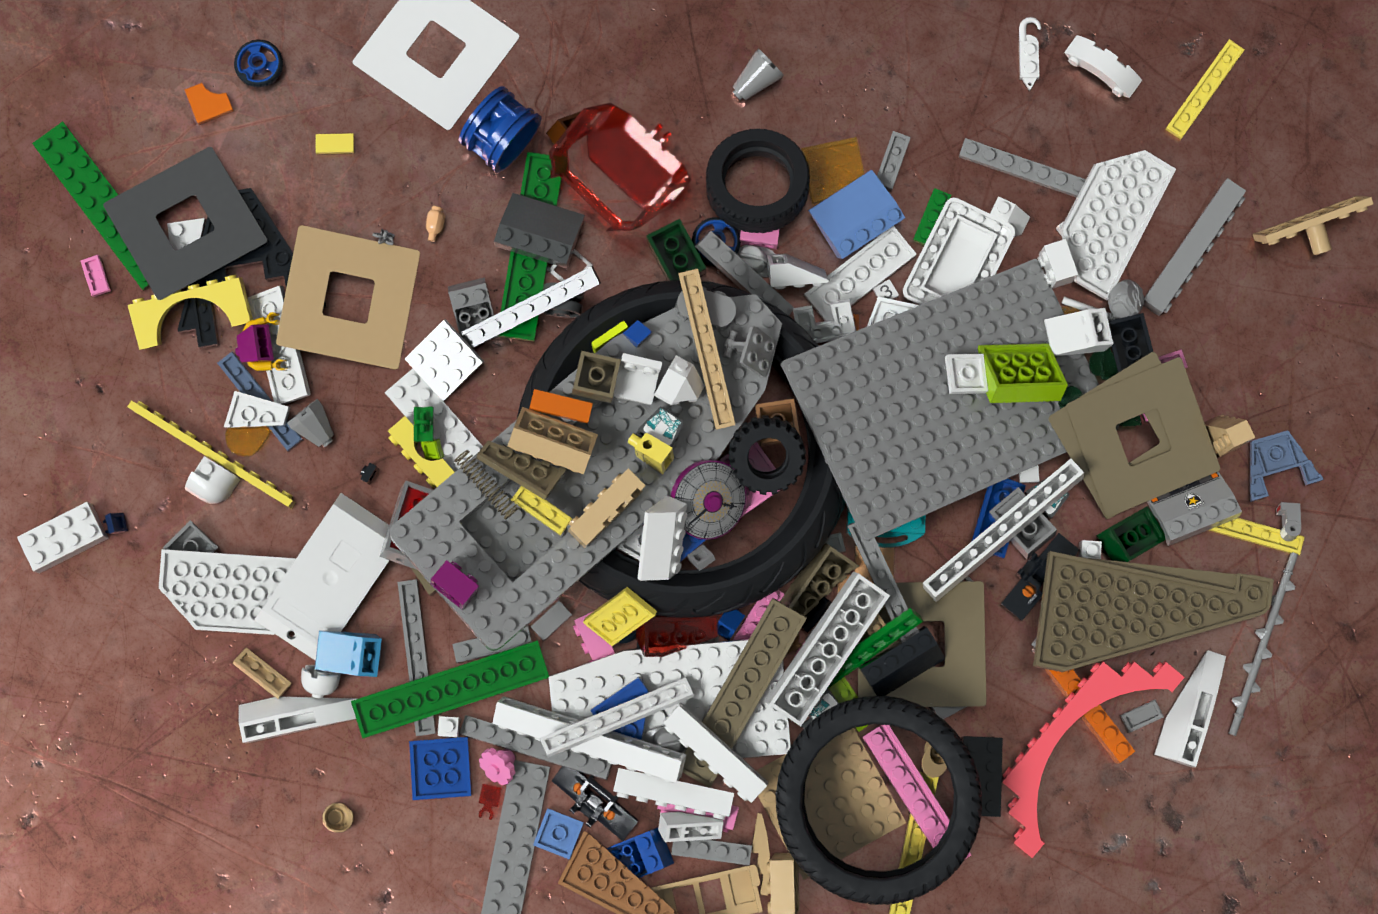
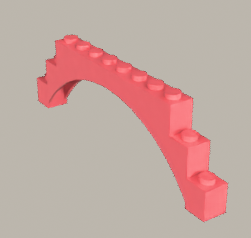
(1099, 687)

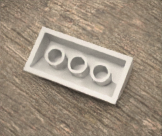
(662, 540)

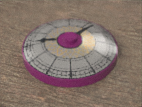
(712, 498)

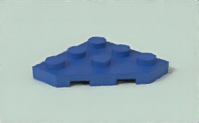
(630, 691)

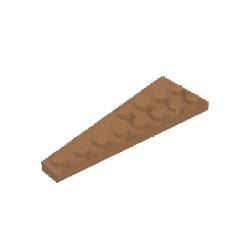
(608, 882)

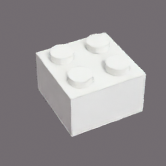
(1057, 264)

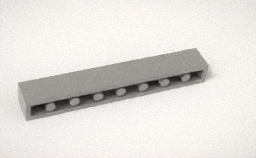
(1193, 246)

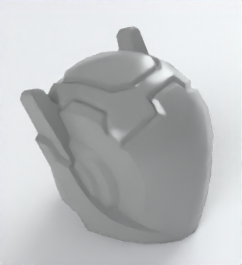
(1125, 299)

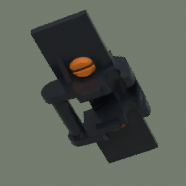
(1026, 592)
(610, 814)

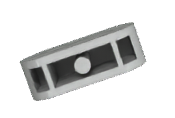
(720, 309)

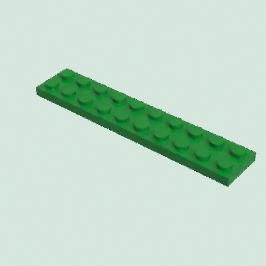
(87, 188)
(526, 274)
(450, 689)

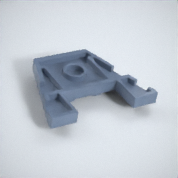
(1275, 455)

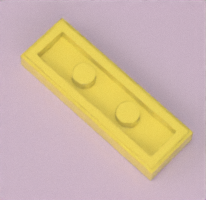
(542, 510)

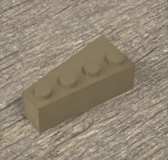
(817, 579)

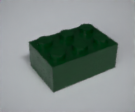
(675, 250)

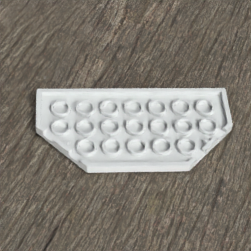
(1113, 216)
(221, 588)

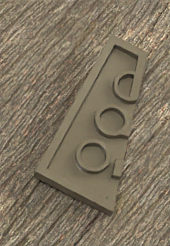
(529, 473)

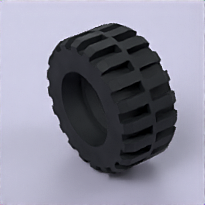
(772, 480)

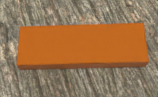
(560, 406)

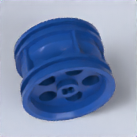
(499, 129)

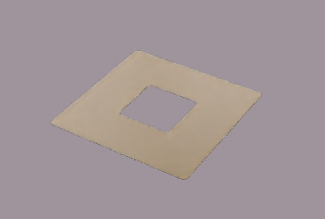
(302, 320)

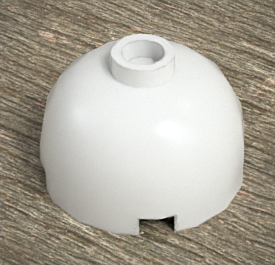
(318, 681)

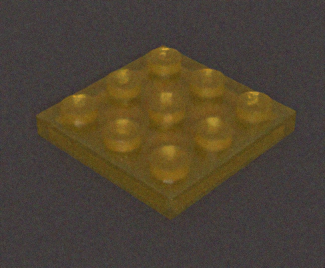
(832, 167)

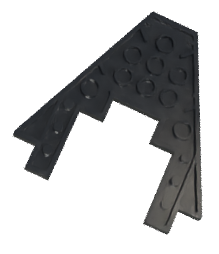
(276, 260)

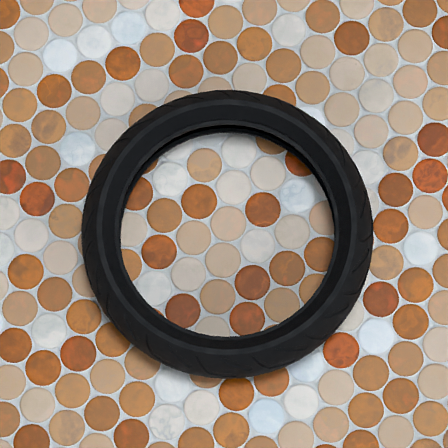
(755, 573)

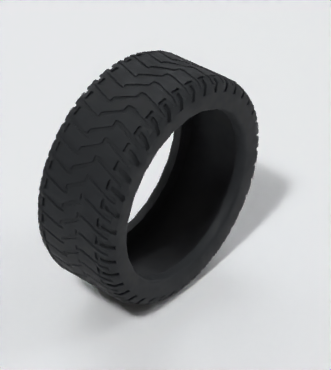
(868, 885)

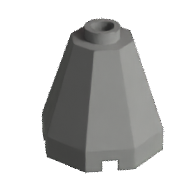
(313, 424)

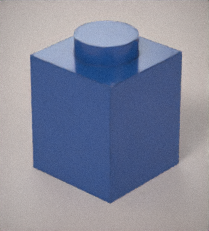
(729, 623)

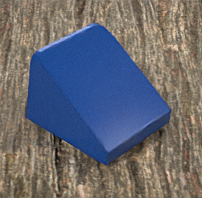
(637, 333)

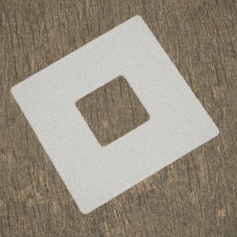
(444, 97)

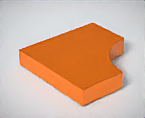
(206, 104)

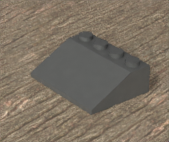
(539, 230)

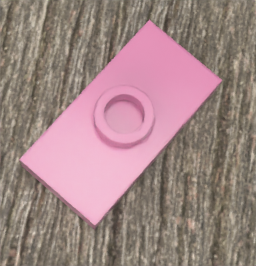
(95, 275)

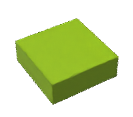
(432, 450)

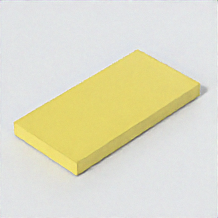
(619, 616)

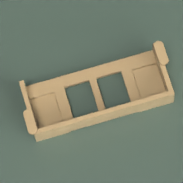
(738, 888)

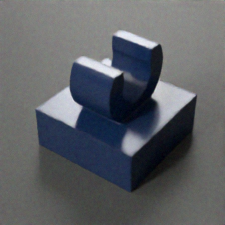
(116, 523)

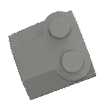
(191, 539)

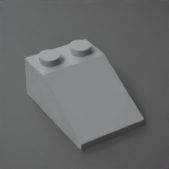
(1033, 535)

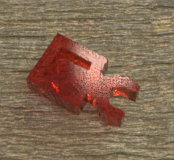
(489, 797)

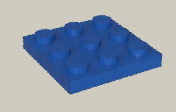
(440, 768)

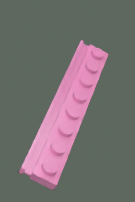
(908, 783)

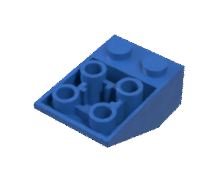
(643, 853)

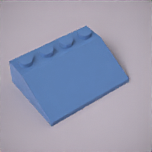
(856, 214)

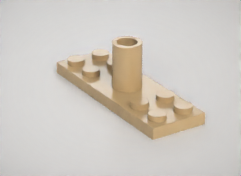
(1314, 224)

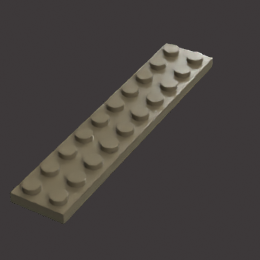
(747, 681)

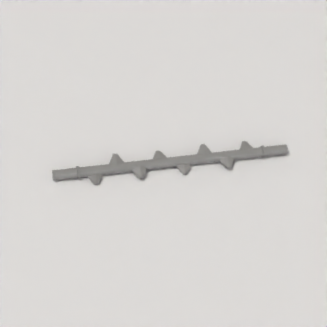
(1262, 651)

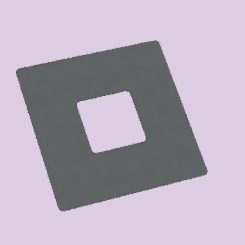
(170, 269)

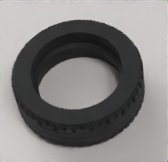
(763, 144)

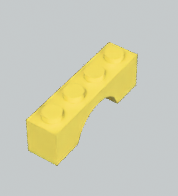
(403, 434)

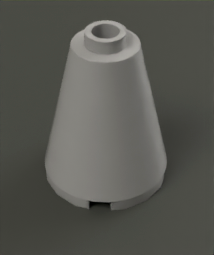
(756, 76)

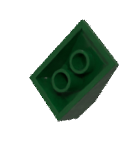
(1132, 536)

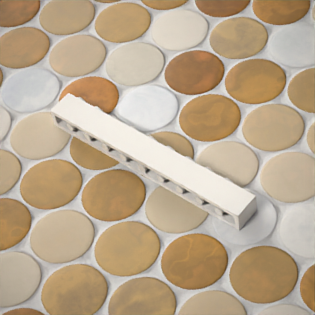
(1003, 530)
(611, 746)

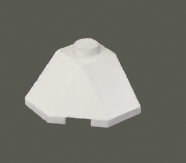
(1010, 213)
(680, 383)

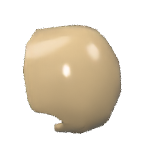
(337, 817)

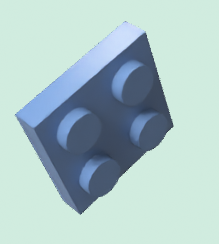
(558, 833)

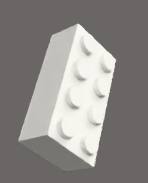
(62, 537)

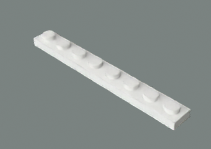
(616, 717)

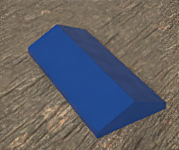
(993, 496)

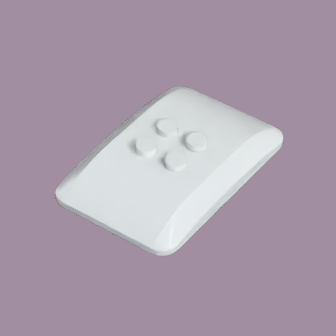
(958, 252)

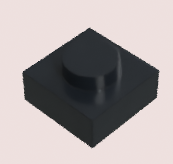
(368, 473)

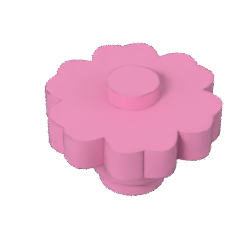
(498, 765)

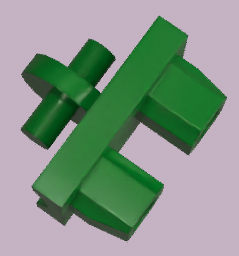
(423, 424)

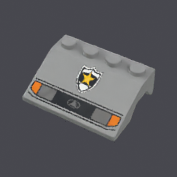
(1195, 508)

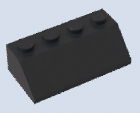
(902, 662)

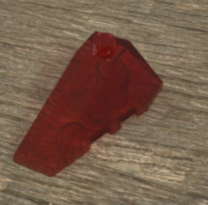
(671, 634)

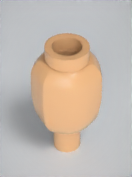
(434, 222)

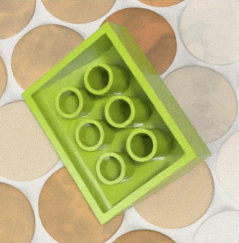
(1022, 373)

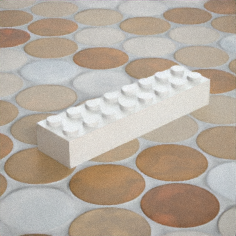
(827, 648)

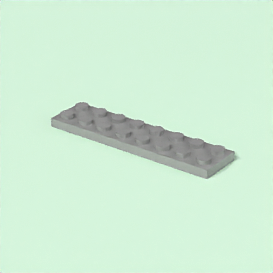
(515, 839)

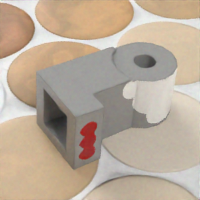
(1290, 520)

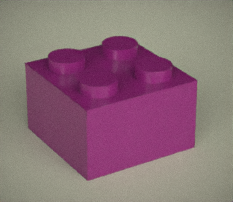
(455, 584)

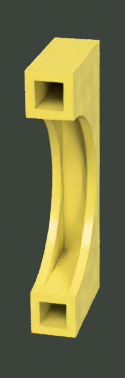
(149, 314)

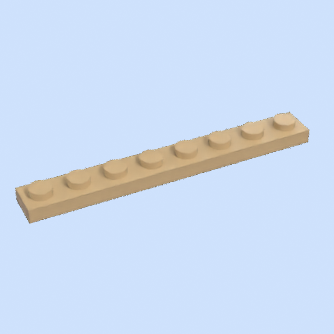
(706, 349)

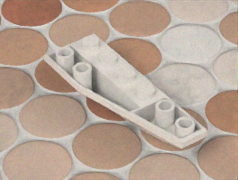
(1191, 713)
(290, 715)

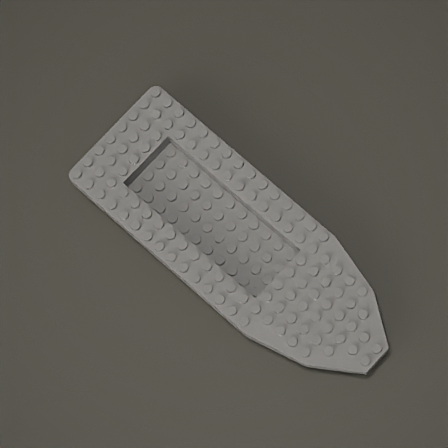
(524, 562)

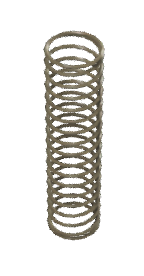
(507, 513)

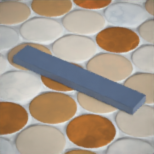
(248, 385)

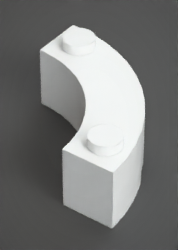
(1103, 64)

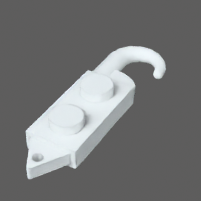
(1028, 53)

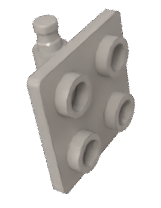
(756, 350)

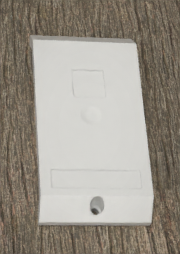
(327, 576)

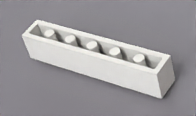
(715, 752)
(680, 794)

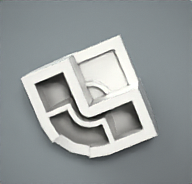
(211, 482)

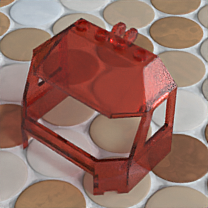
(628, 157)

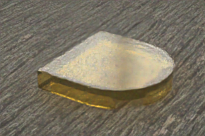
(246, 440)

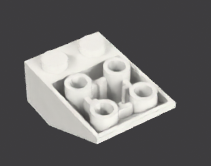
(789, 271)
(1079, 332)

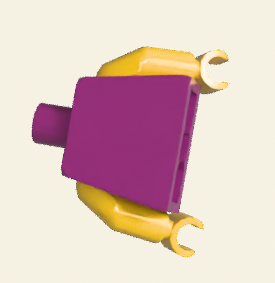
(256, 346)

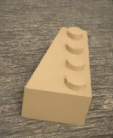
(1228, 434)
(606, 507)

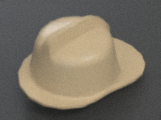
(932, 762)

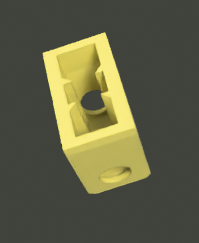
(652, 451)

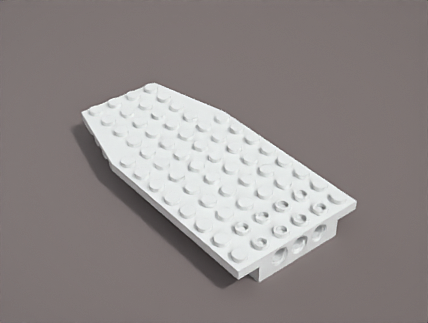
(705, 668)

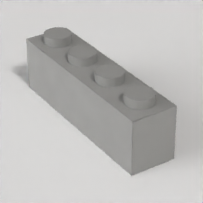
(714, 851)

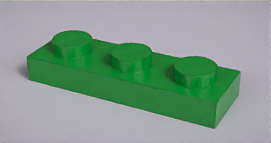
(931, 215)

